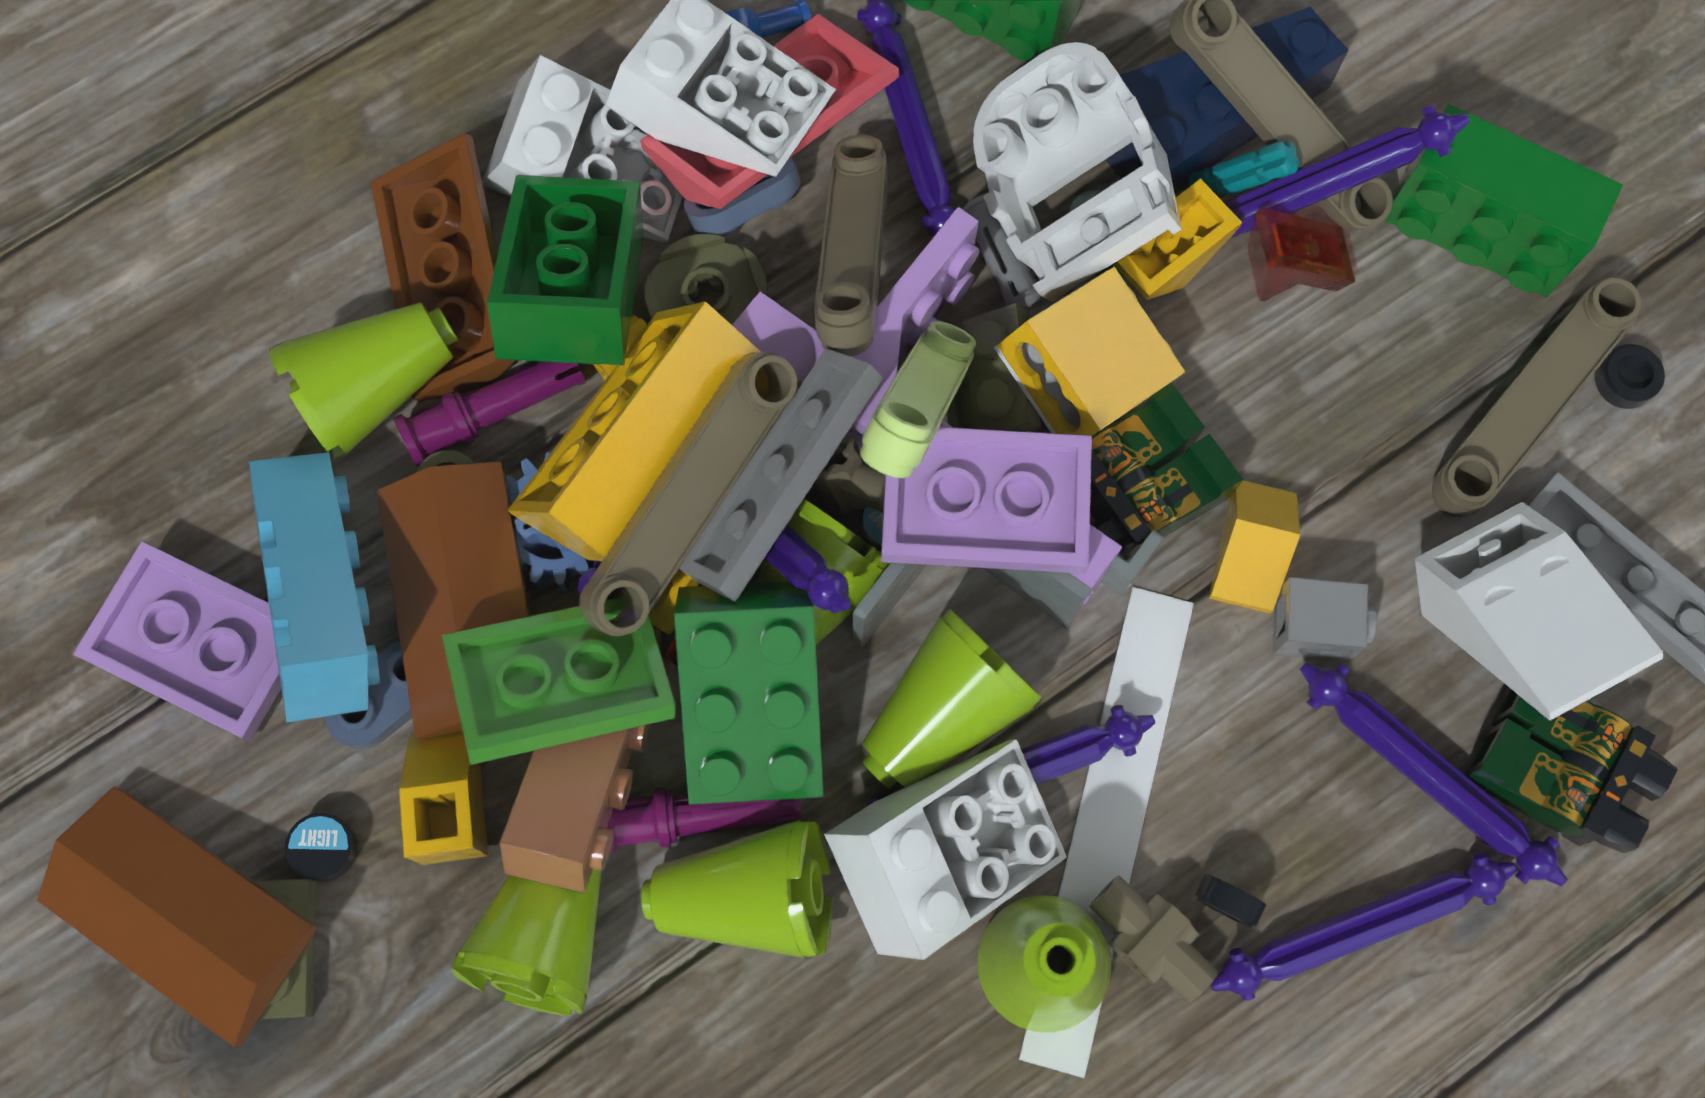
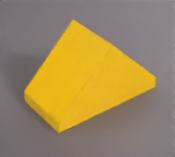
(1173, 260)
(1256, 546)

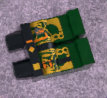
(1134, 501)
(1571, 770)

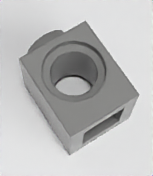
(1323, 619)

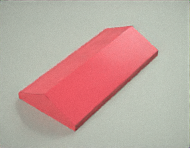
(824, 51)

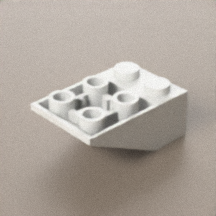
(717, 89)
(567, 131)
(1532, 611)
(945, 851)

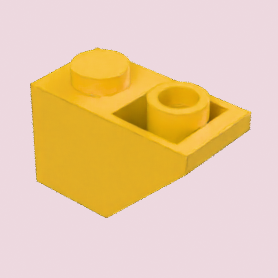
(441, 801)

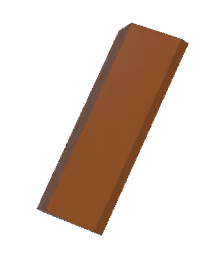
(443, 255)
(449, 572)
(174, 913)

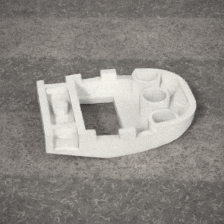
(1047, 130)

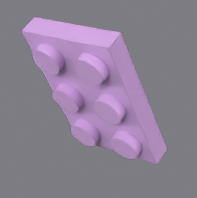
(993, 503)
(187, 641)

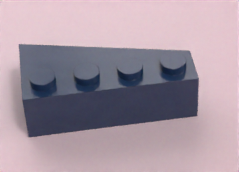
(1197, 120)

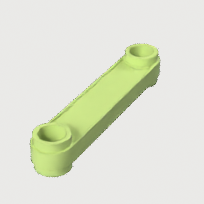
(917, 400)

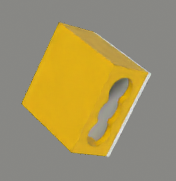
(1089, 357)

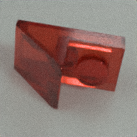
(1296, 251)

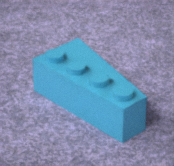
(312, 587)

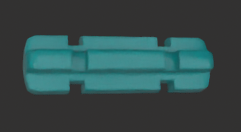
(1249, 169)

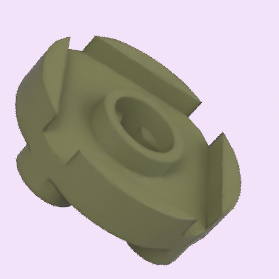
(700, 261)

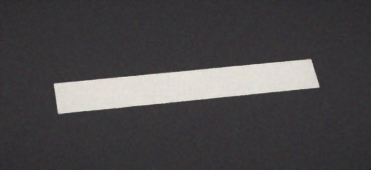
(1117, 794)

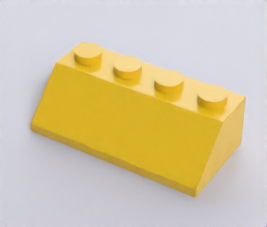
(630, 430)

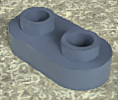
(766, 194)
(386, 710)

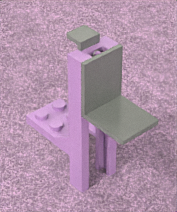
(932, 280)

